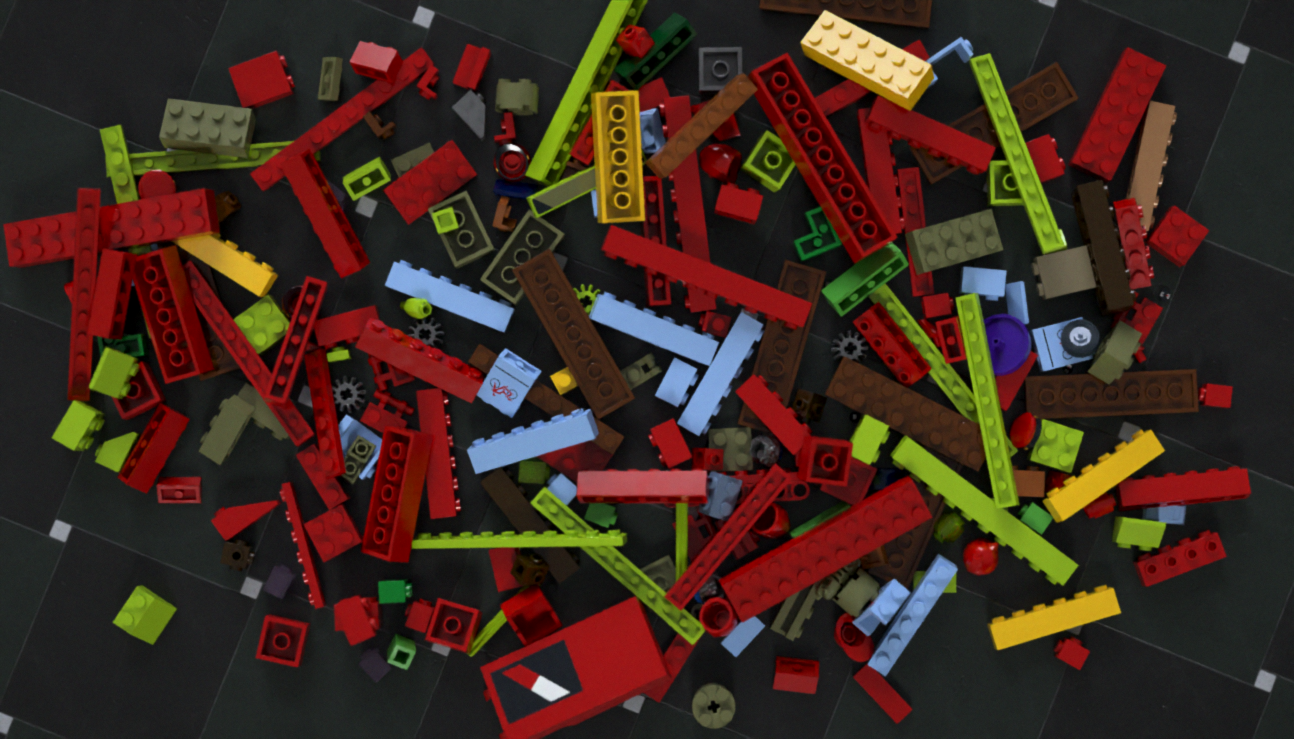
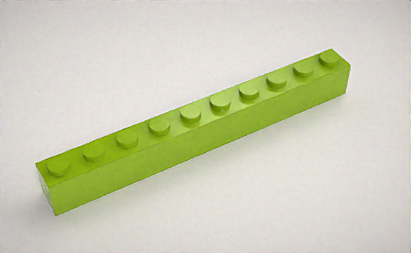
(576, 104)
(983, 509)

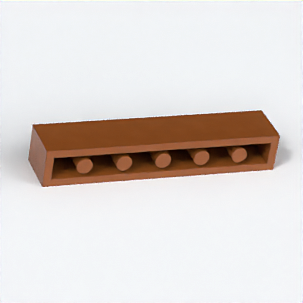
(701, 126)

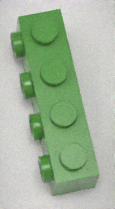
(864, 278)

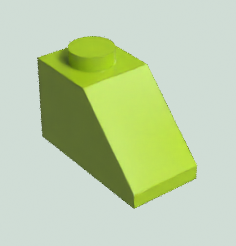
(115, 452)

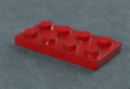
(429, 182)

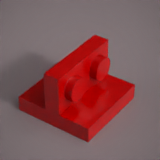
(858, 483)

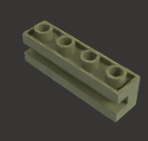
(794, 611)

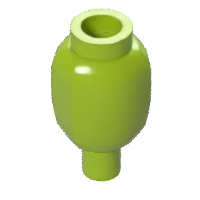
(416, 307)

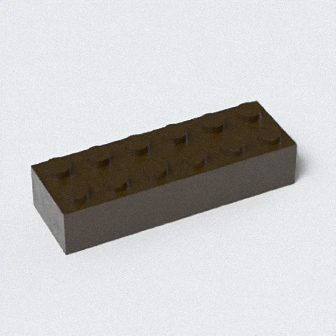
(1102, 243)

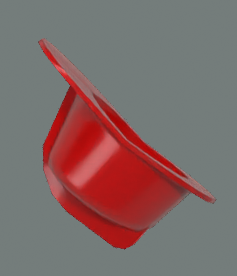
(853, 641)

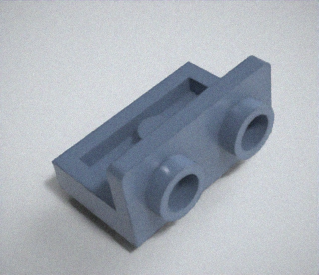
(722, 496)

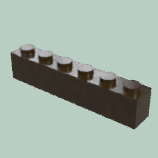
(526, 518)

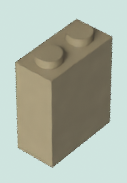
(1063, 272)

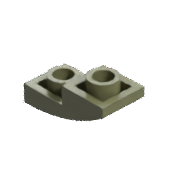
(357, 458)

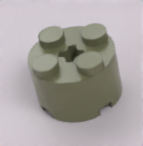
(517, 98)
(857, 592)
(723, 712)

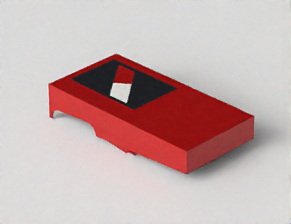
(576, 672)

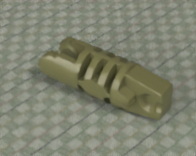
(836, 580)

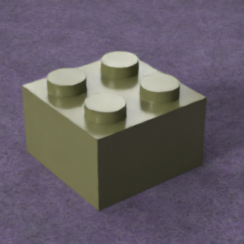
(1115, 353)

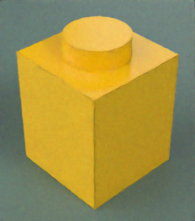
(564, 381)

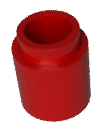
(1100, 506)

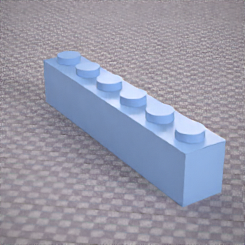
(450, 297)
(653, 329)
(720, 373)
(532, 441)
(912, 614)

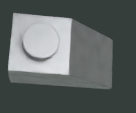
(473, 112)

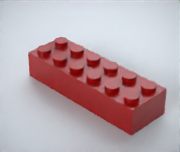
(1117, 115)
(171, 315)
(396, 494)

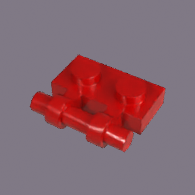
(1143, 318)
(397, 375)
(378, 417)
(695, 539)

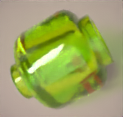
(948, 527)

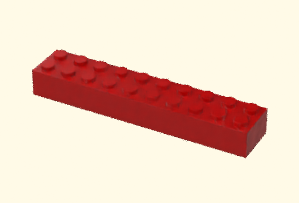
(821, 158)
(120, 227)
(825, 548)

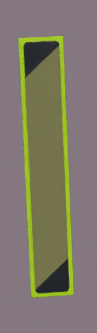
(565, 191)

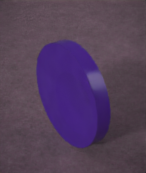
(1007, 342)

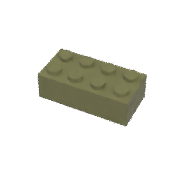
(207, 128)
(527, 241)
(954, 241)

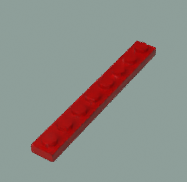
(728, 537)

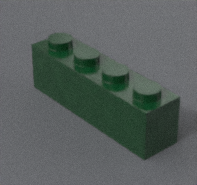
(668, 39)

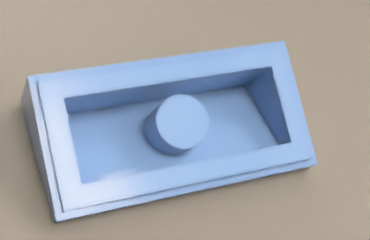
(651, 131)
(1017, 301)
(742, 635)

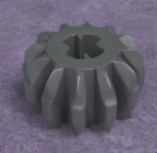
(427, 327)
(854, 354)
(345, 387)

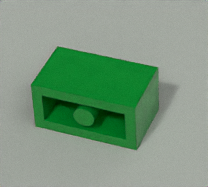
(395, 590)

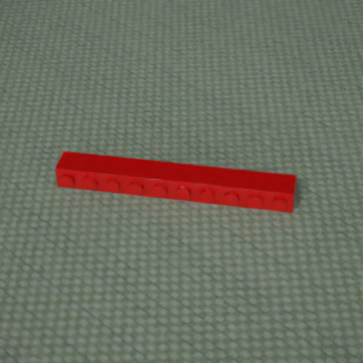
(688, 199)
(706, 276)

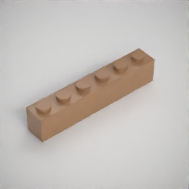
(1150, 158)

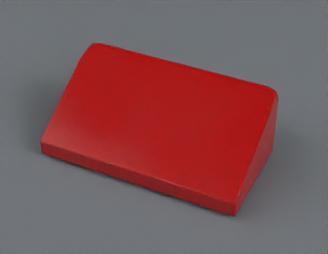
(179, 490)

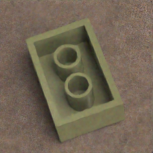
(470, 239)

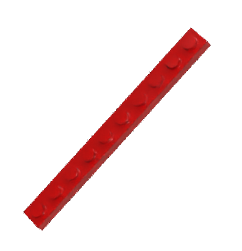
(343, 118)
(83, 293)
(243, 352)

